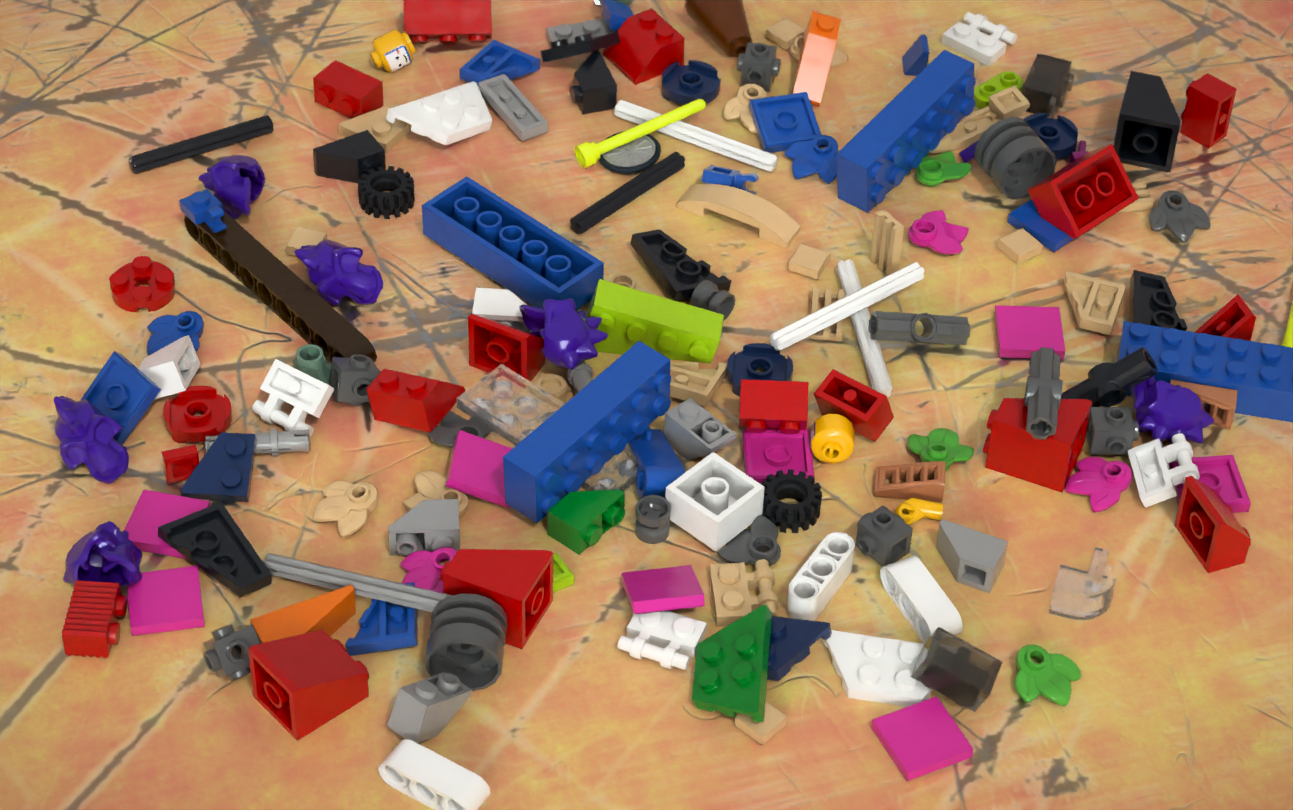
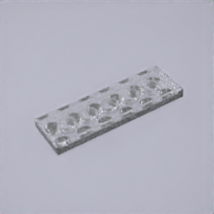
(517, 407)

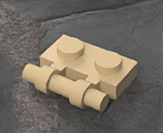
(731, 590)

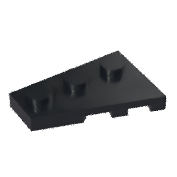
(672, 266)
(1153, 302)
(219, 548)

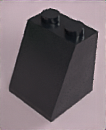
(1147, 124)

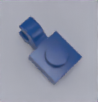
(728, 177)
(204, 207)

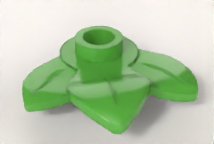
(940, 168)
(940, 446)
(1048, 678)

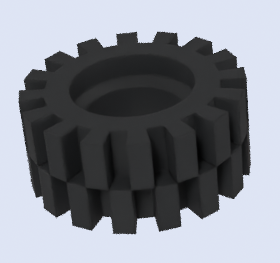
(386, 203)
(796, 488)

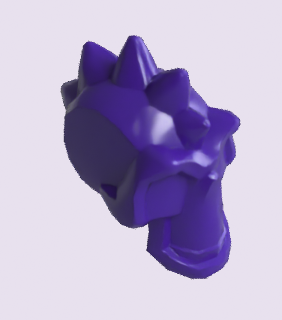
(235, 183)
(339, 273)
(566, 333)
(1169, 411)
(89, 438)
(104, 557)

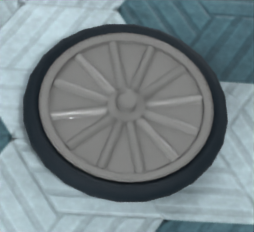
(633, 156)

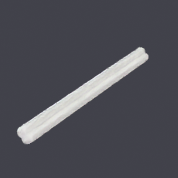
(700, 137)
(846, 306)
(870, 348)

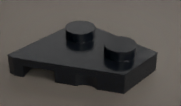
(582, 45)

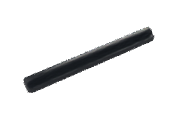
(200, 144)
(627, 193)

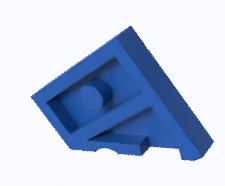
(498, 60)
(385, 628)

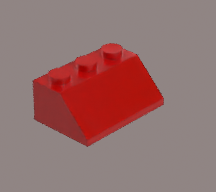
(447, 20)
(1084, 192)

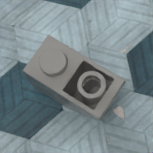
(695, 431)
(426, 528)
(971, 555)
(427, 706)

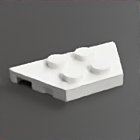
(446, 115)
(877, 668)

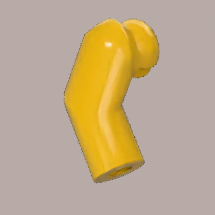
(916, 509)

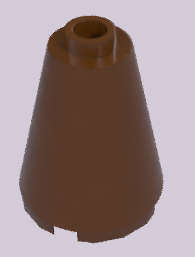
(723, 22)

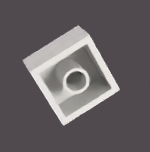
(714, 501)

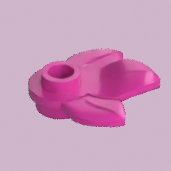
(937, 234)
(1097, 481)
(424, 567)

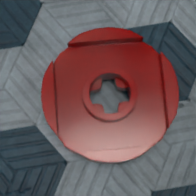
(127, 283)
(186, 427)

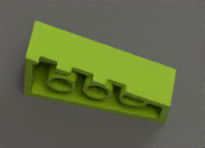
(658, 322)

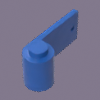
(656, 461)

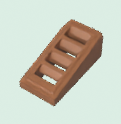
(1220, 401)
(927, 478)

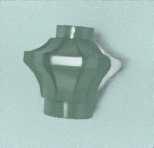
(312, 362)

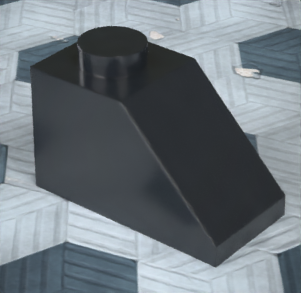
(594, 86)
(349, 157)

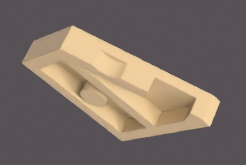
(375, 122)
(1094, 301)
(695, 383)

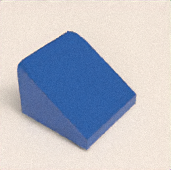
(615, 13)
(916, 57)

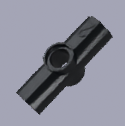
(1110, 381)

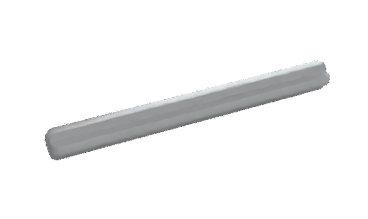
(363, 584)

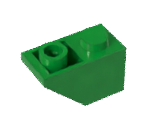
(584, 517)

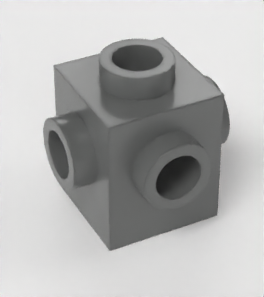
(759, 65)
(351, 378)
(1111, 431)
(883, 536)
(219, 648)

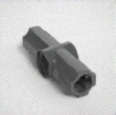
(901, 327)
(1043, 393)

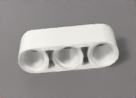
(820, 577)
(920, 598)
(432, 778)

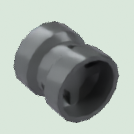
(711, 298)
(652, 519)

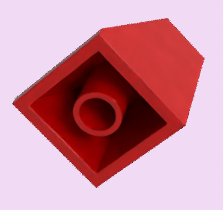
(1038, 461)
(512, 578)
(306, 680)

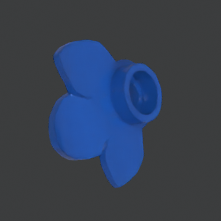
(810, 158)
(171, 328)

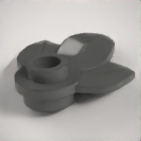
(1178, 218)
(450, 426)
(753, 544)

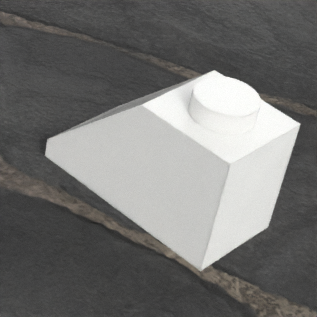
(499, 306)
(172, 366)

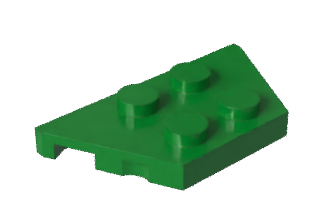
(734, 667)

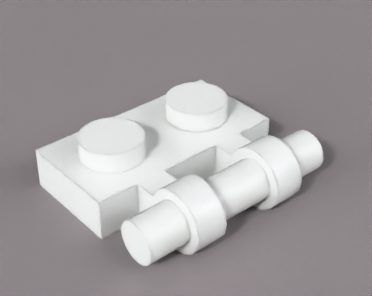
(978, 45)
(296, 389)
(1152, 472)
(663, 638)

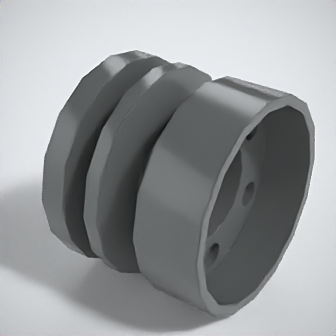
(1014, 157)
(467, 640)

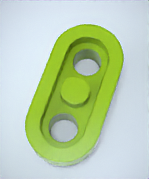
(994, 85)

